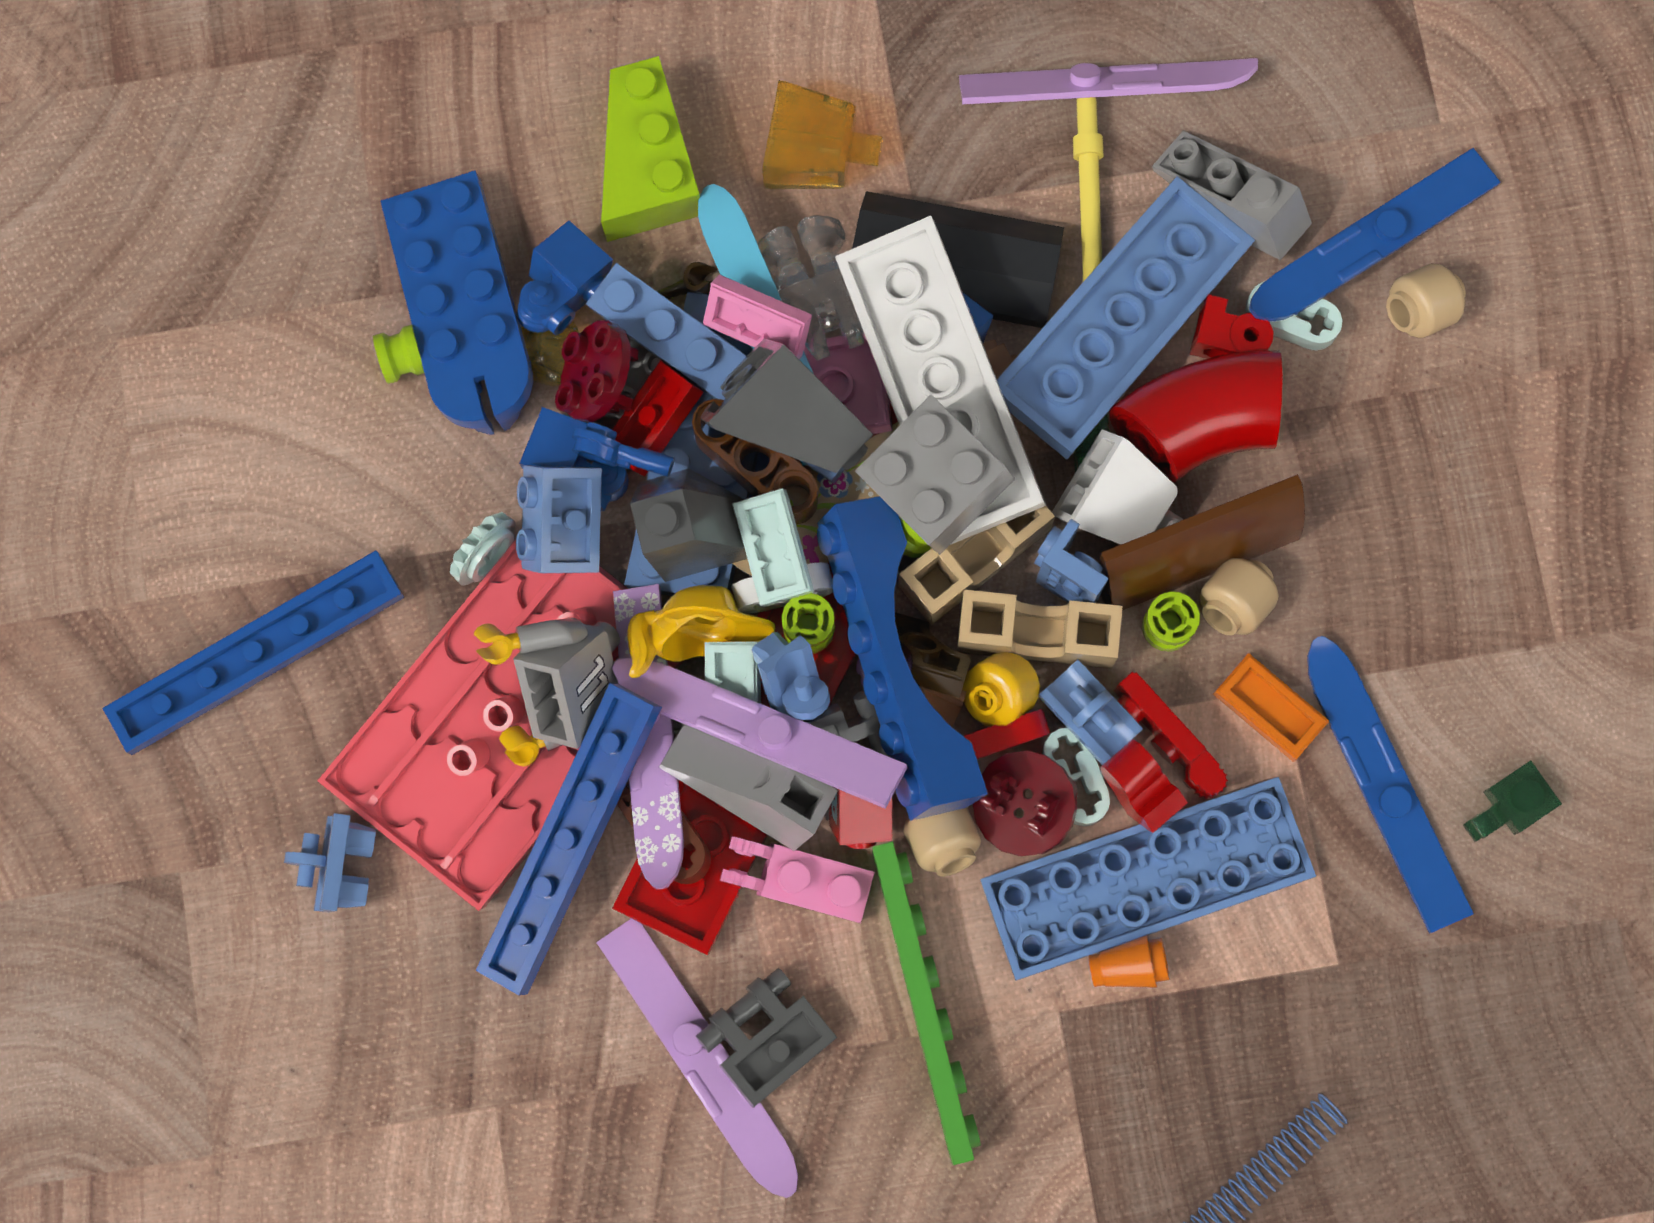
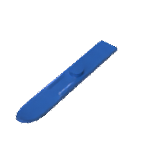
(1373, 238)
(1385, 786)

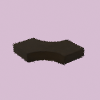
(928, 659)

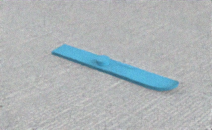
(735, 245)

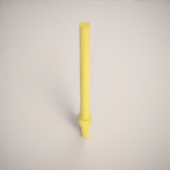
(1088, 151)

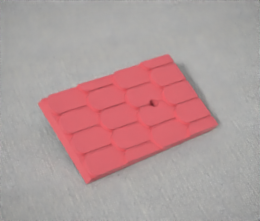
(432, 755)

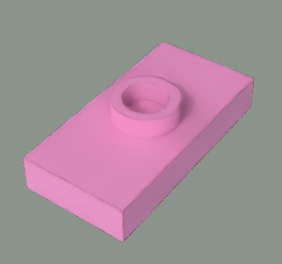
(755, 316)

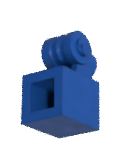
(565, 276)
(553, 445)

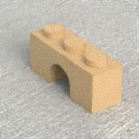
(938, 581)
(1056, 634)

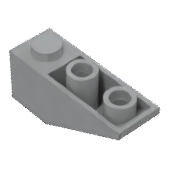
(1249, 196)
(750, 786)

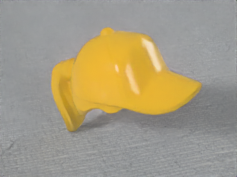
(686, 623)

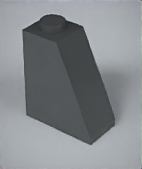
(788, 410)
(686, 524)

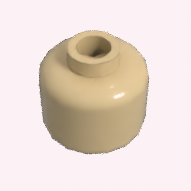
(1426, 300)
(1239, 596)
(943, 841)

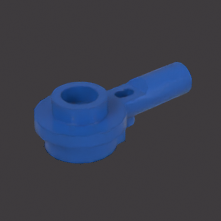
(599, 445)

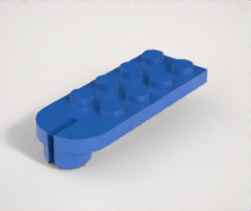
(460, 301)

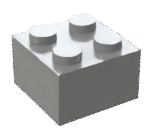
(935, 474)

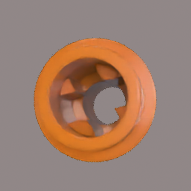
(1131, 964)

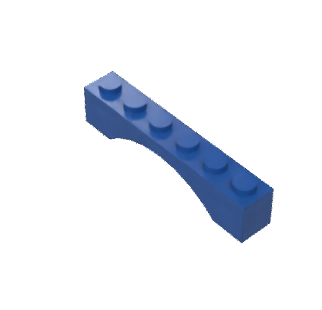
(864, 554)

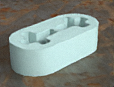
(1298, 330)
(1087, 771)

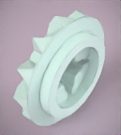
(483, 548)

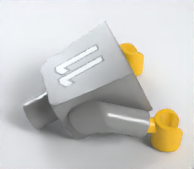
(561, 677)

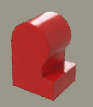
(1227, 333)
(1142, 786)

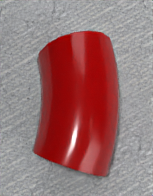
(1204, 411)

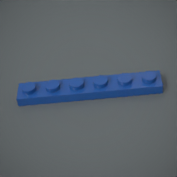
(253, 653)
(568, 839)

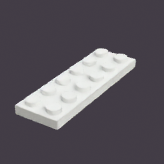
(931, 346)

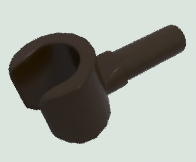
(692, 281)

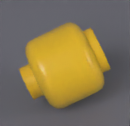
(1001, 689)

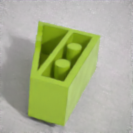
(646, 159)

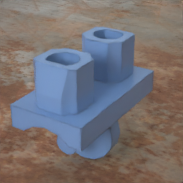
(791, 677)
(1090, 712)
(340, 839)

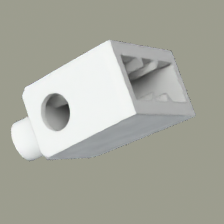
(1117, 492)

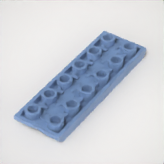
(1147, 880)

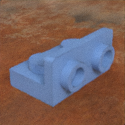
(559, 519)
(1068, 575)

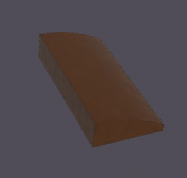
(1203, 543)

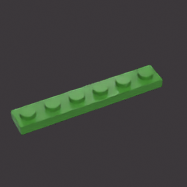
(932, 1024)

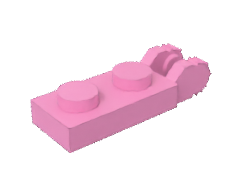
(804, 880)

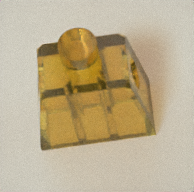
(814, 141)

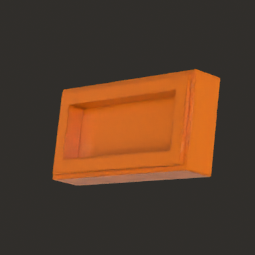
(1271, 707)

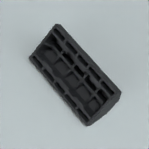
(997, 259)

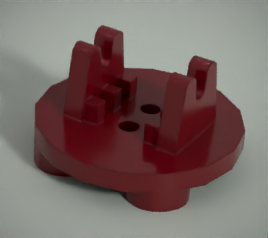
(595, 371)
(1046, 815)

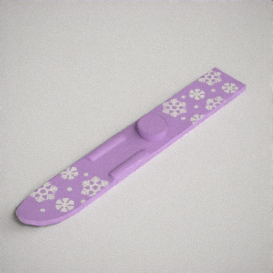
(652, 790)

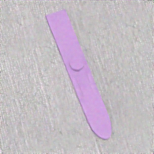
(1089, 81)
(766, 732)
(677, 1023)

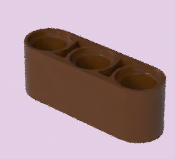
(780, 473)

